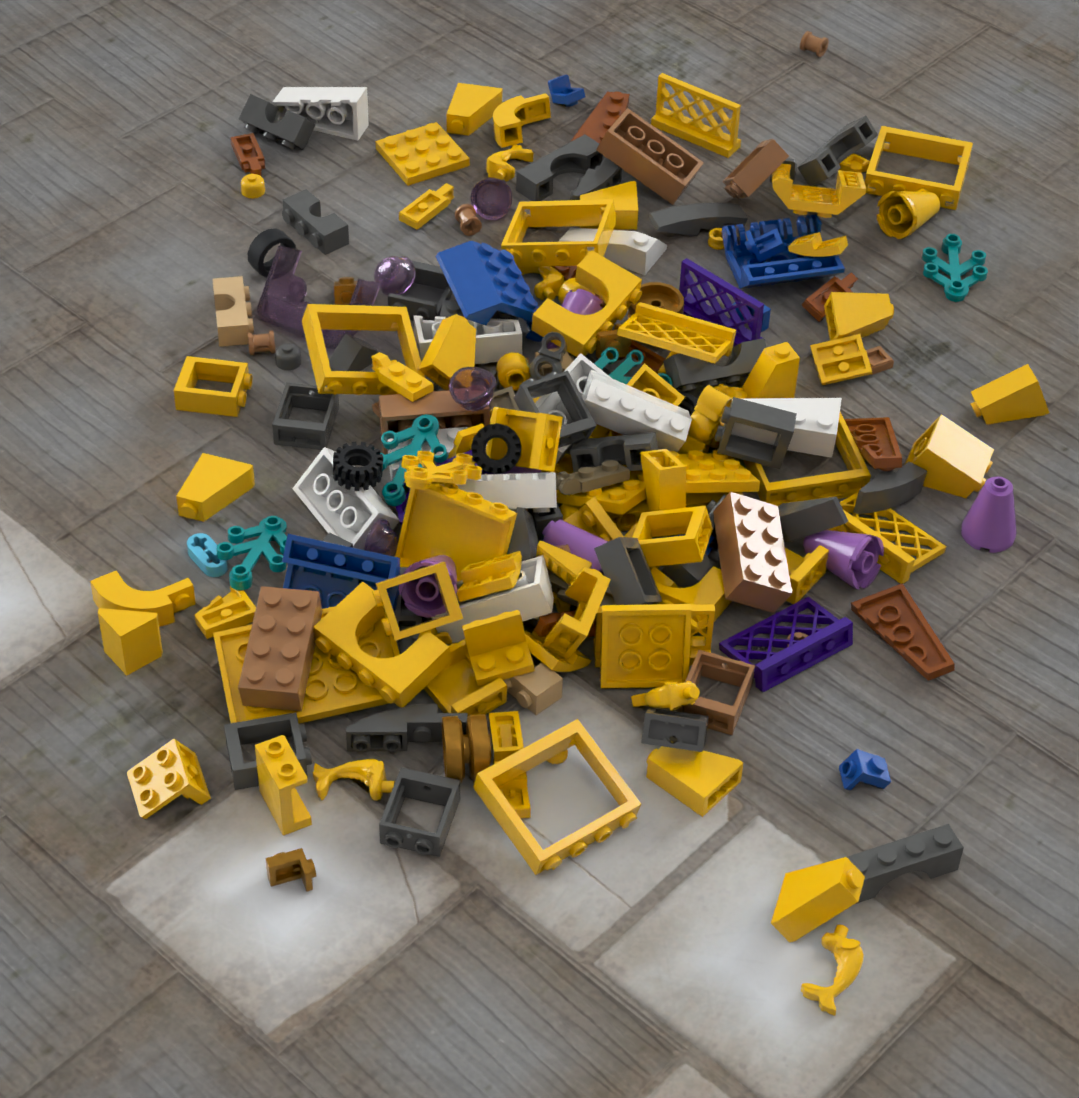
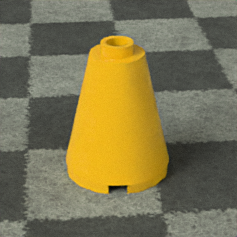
(906, 211)

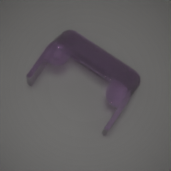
(284, 296)

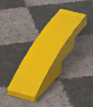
(505, 741)

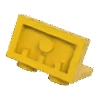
(594, 520)
(805, 571)
(498, 647)
(166, 776)

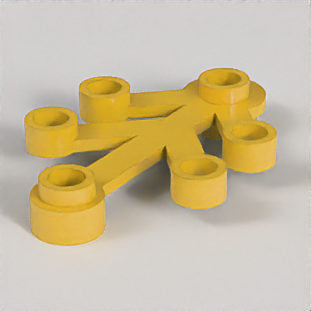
(453, 472)

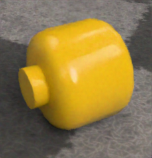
(252, 186)

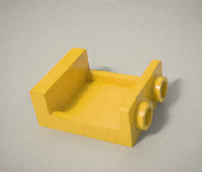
(537, 433)
(570, 631)
(457, 689)
(277, 778)

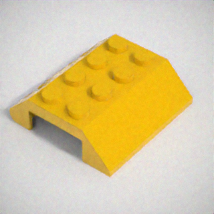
(823, 201)

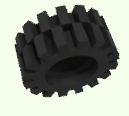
(496, 431)
(357, 477)

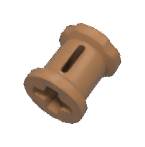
(814, 44)
(467, 217)
(261, 342)

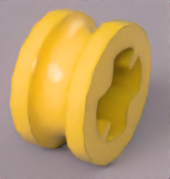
(716, 239)

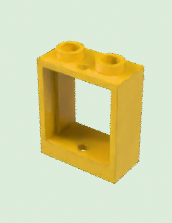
(210, 401)
(678, 549)
(447, 592)

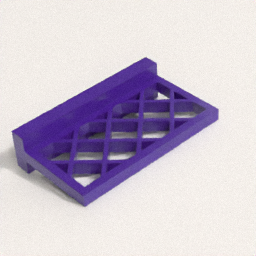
(696, 306)
(801, 653)

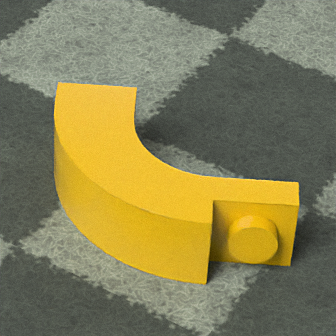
(515, 113)
(113, 593)

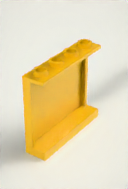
(453, 525)

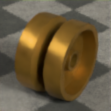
(661, 296)
(465, 749)

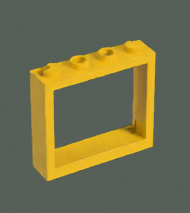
(924, 147)
(558, 214)
(355, 318)
(836, 484)
(572, 734)

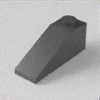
(810, 517)

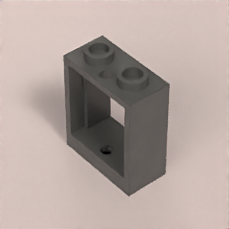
(760, 417)
(583, 422)
(304, 433)
(629, 572)
(663, 725)
(257, 730)
(414, 785)

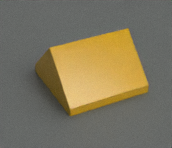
(130, 638)

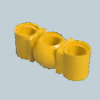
(705, 420)

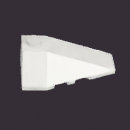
(625, 248)

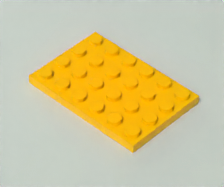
(329, 687)

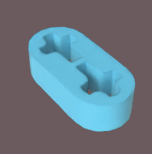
(202, 558)

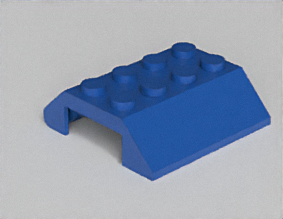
(785, 265)
(487, 282)
(336, 569)

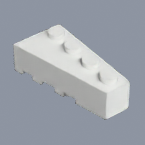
(492, 340)
(814, 425)
(516, 490)

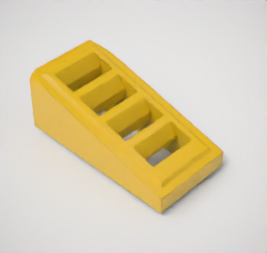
(561, 562)

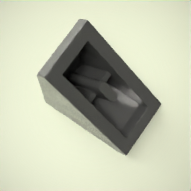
(352, 354)

